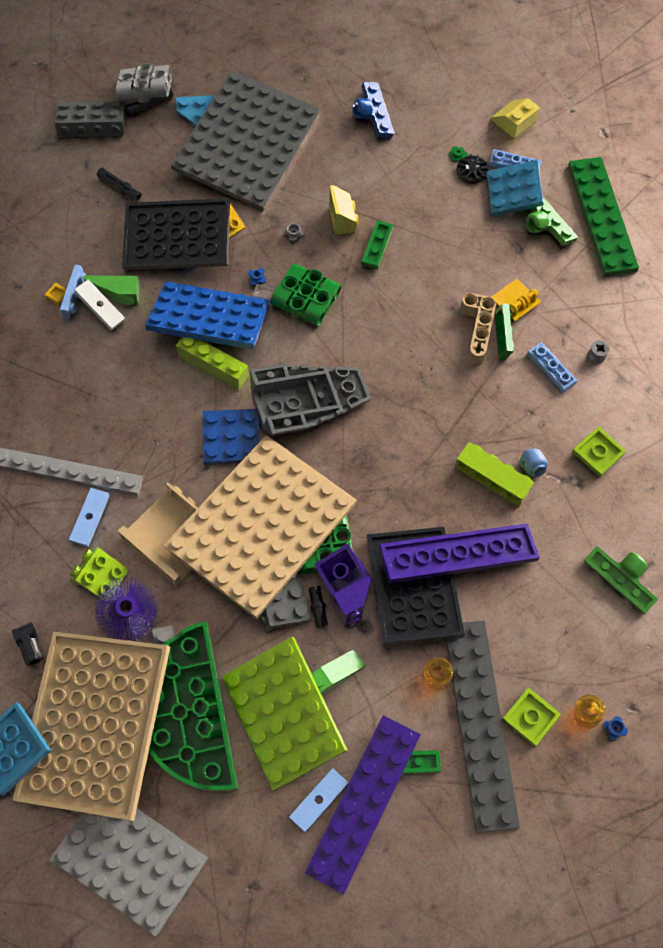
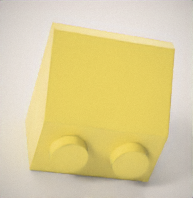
(517, 116)
(342, 211)

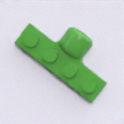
(548, 219)
(623, 577)

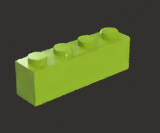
(213, 361)
(494, 474)

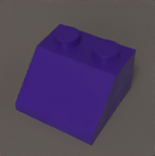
(341, 569)
(351, 601)

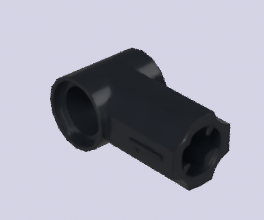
(26, 639)

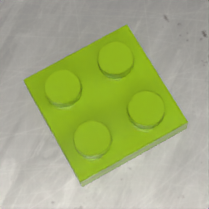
(599, 451)
(531, 717)

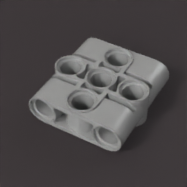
(143, 83)

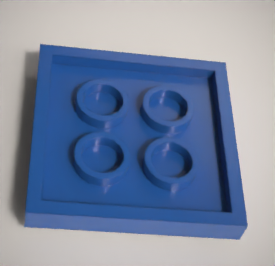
(229, 435)

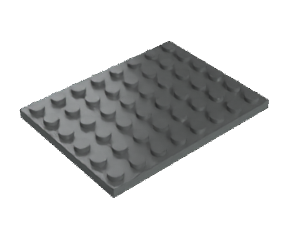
(246, 140)

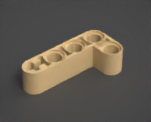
(481, 330)

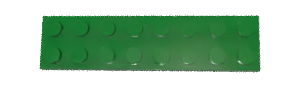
(603, 216)

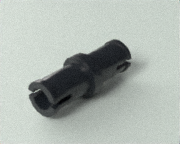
(318, 607)

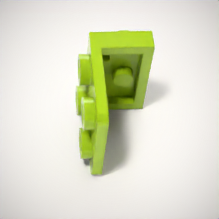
(96, 571)

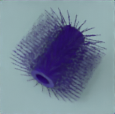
(126, 602)

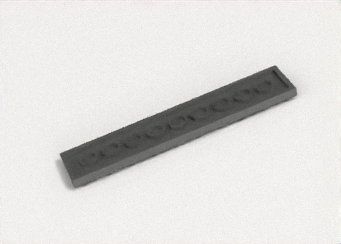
(482, 731)

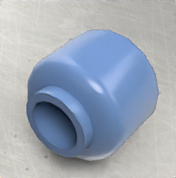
(533, 462)

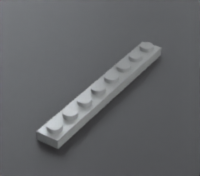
(70, 471)

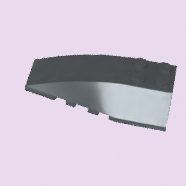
(304, 396)

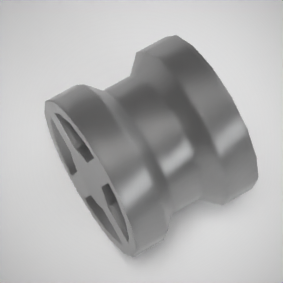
(598, 356)

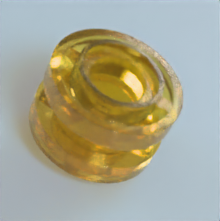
(437, 664)
(585, 719)

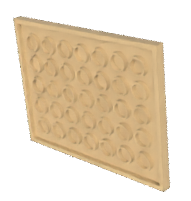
(260, 526)
(98, 721)

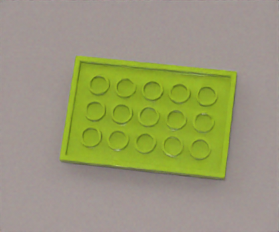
(284, 714)

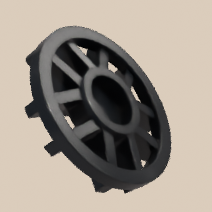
(472, 168)

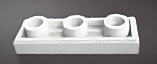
(92, 298)

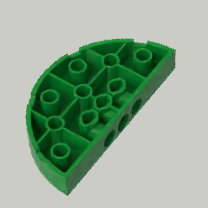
(190, 720)

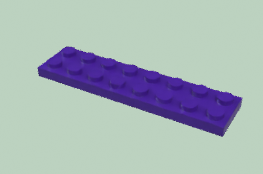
(458, 553)
(362, 804)

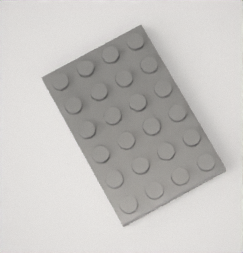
(131, 865)

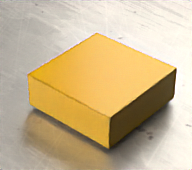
(56, 294)

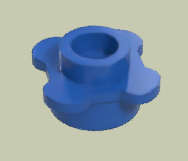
(257, 280)
(615, 722)

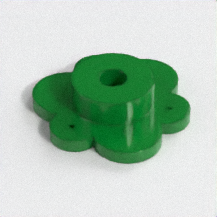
(457, 153)

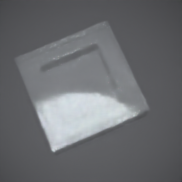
(263, 292)

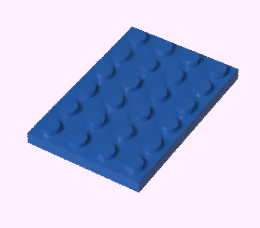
(208, 315)

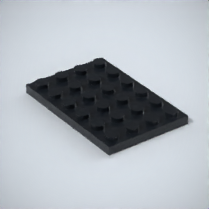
(176, 234)
(414, 608)

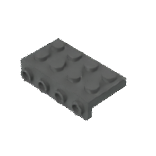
(90, 119)
(287, 607)

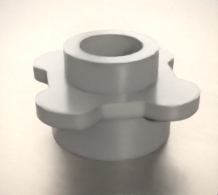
(293, 227)

